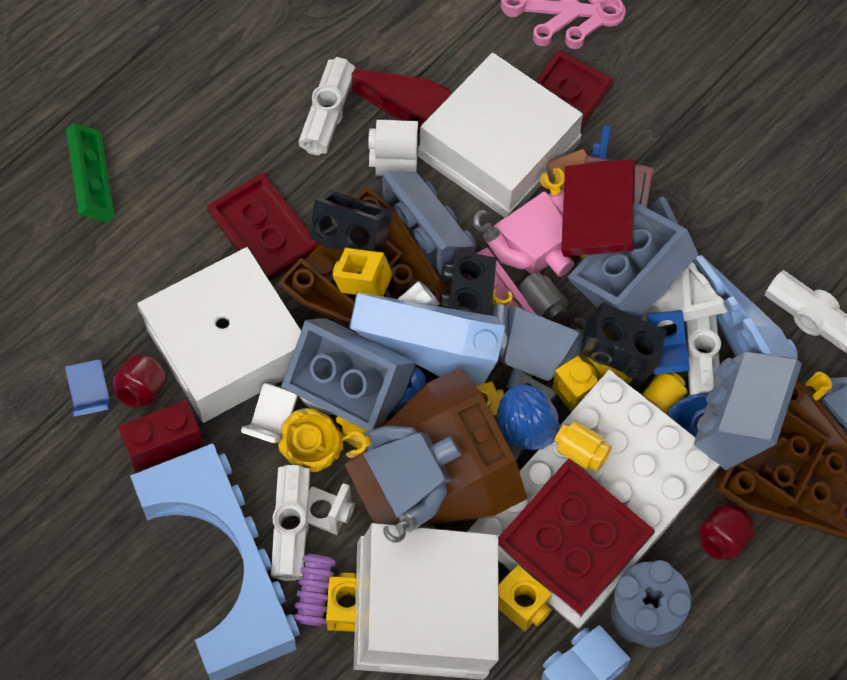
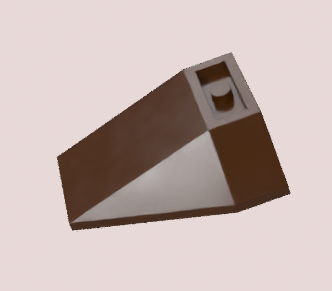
(313, 281)
(484, 475)
(801, 475)

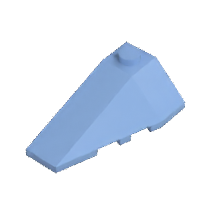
(744, 322)
(431, 335)

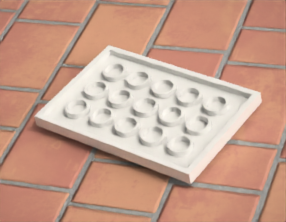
(649, 470)

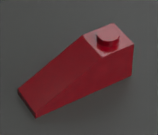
(400, 95)

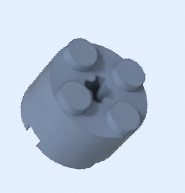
(658, 585)

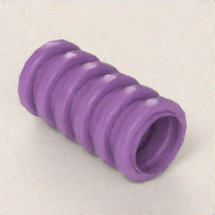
(314, 590)

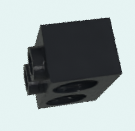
(350, 216)
(475, 293)
(623, 342)

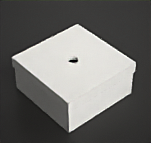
(499, 135)
(222, 333)
(427, 603)

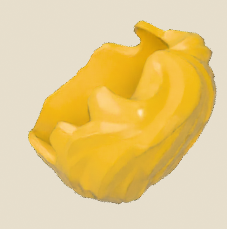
(310, 439)

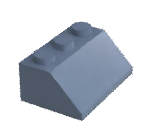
(426, 219)
(637, 277)
(347, 373)
(746, 407)

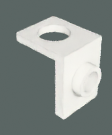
(271, 411)
(340, 512)

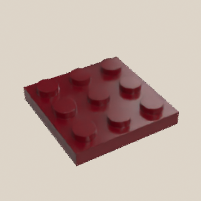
(575, 537)

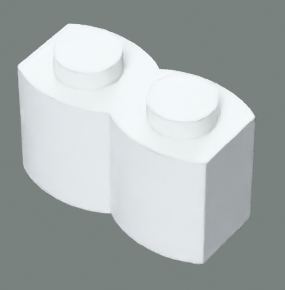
(393, 146)

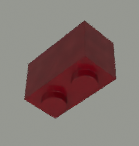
(161, 436)

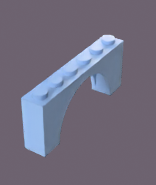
(256, 624)

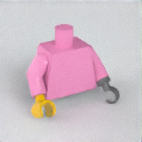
(532, 233)

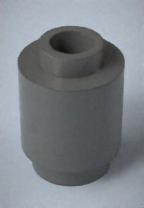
(544, 297)

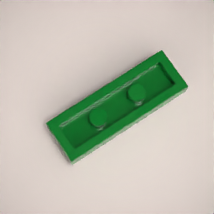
(90, 172)

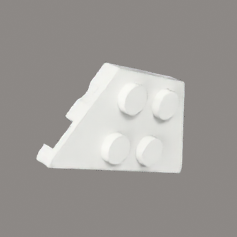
(690, 294)

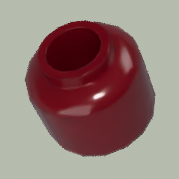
(139, 380)
(726, 532)

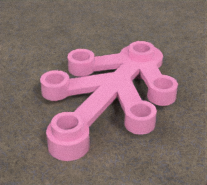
(567, 12)

